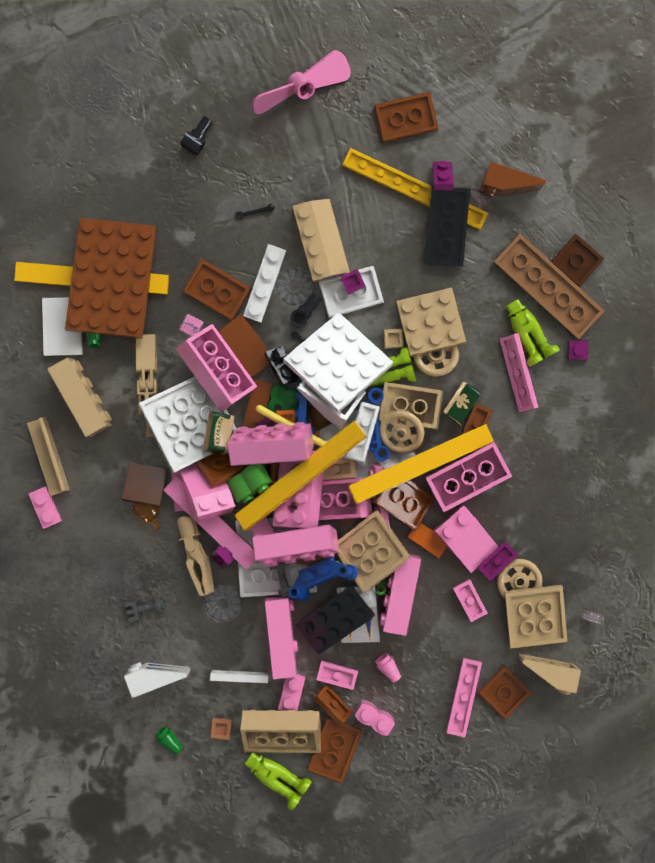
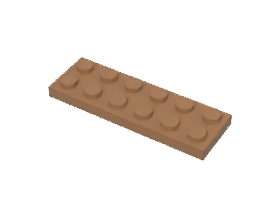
(549, 286)

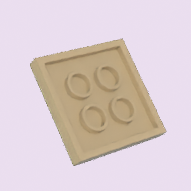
(431, 322)
(372, 550)
(535, 616)

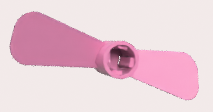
(328, 71)

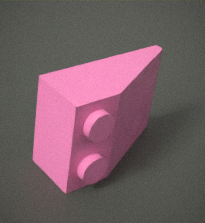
(202, 498)
(339, 503)
(466, 538)

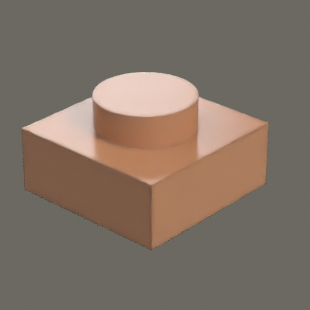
(221, 728)

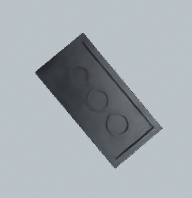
(447, 227)
(335, 619)

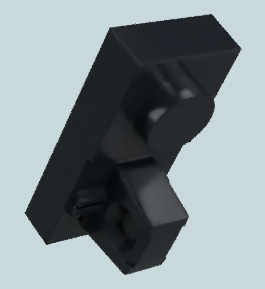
(281, 370)

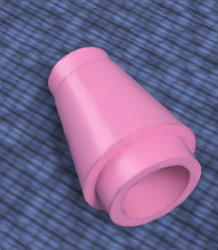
(388, 667)

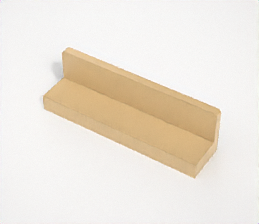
(48, 456)

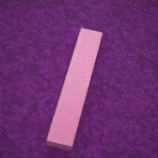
(215, 527)

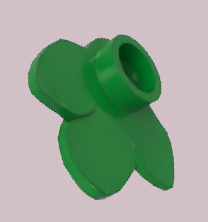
(284, 398)

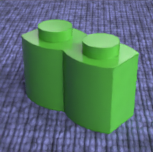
(249, 483)

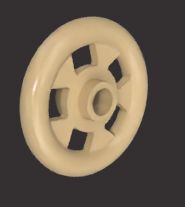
(429, 369)
(411, 421)
(518, 565)

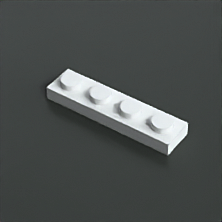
(264, 283)

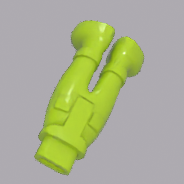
(525, 323)
(397, 374)
(267, 773)

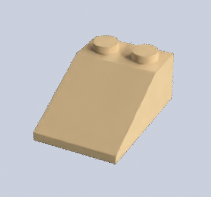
(420, 401)
(559, 674)

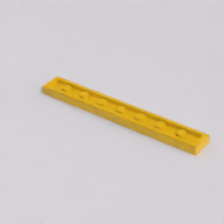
(402, 183)
(63, 275)
(420, 464)
(301, 475)

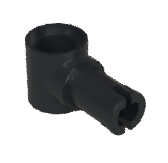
(194, 140)
(305, 310)

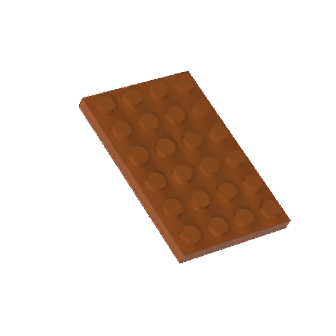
(111, 278)

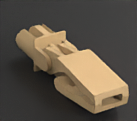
(146, 363)
(196, 556)

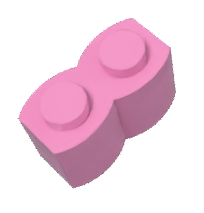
(369, 715)

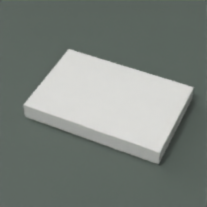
(338, 300)
(55, 337)

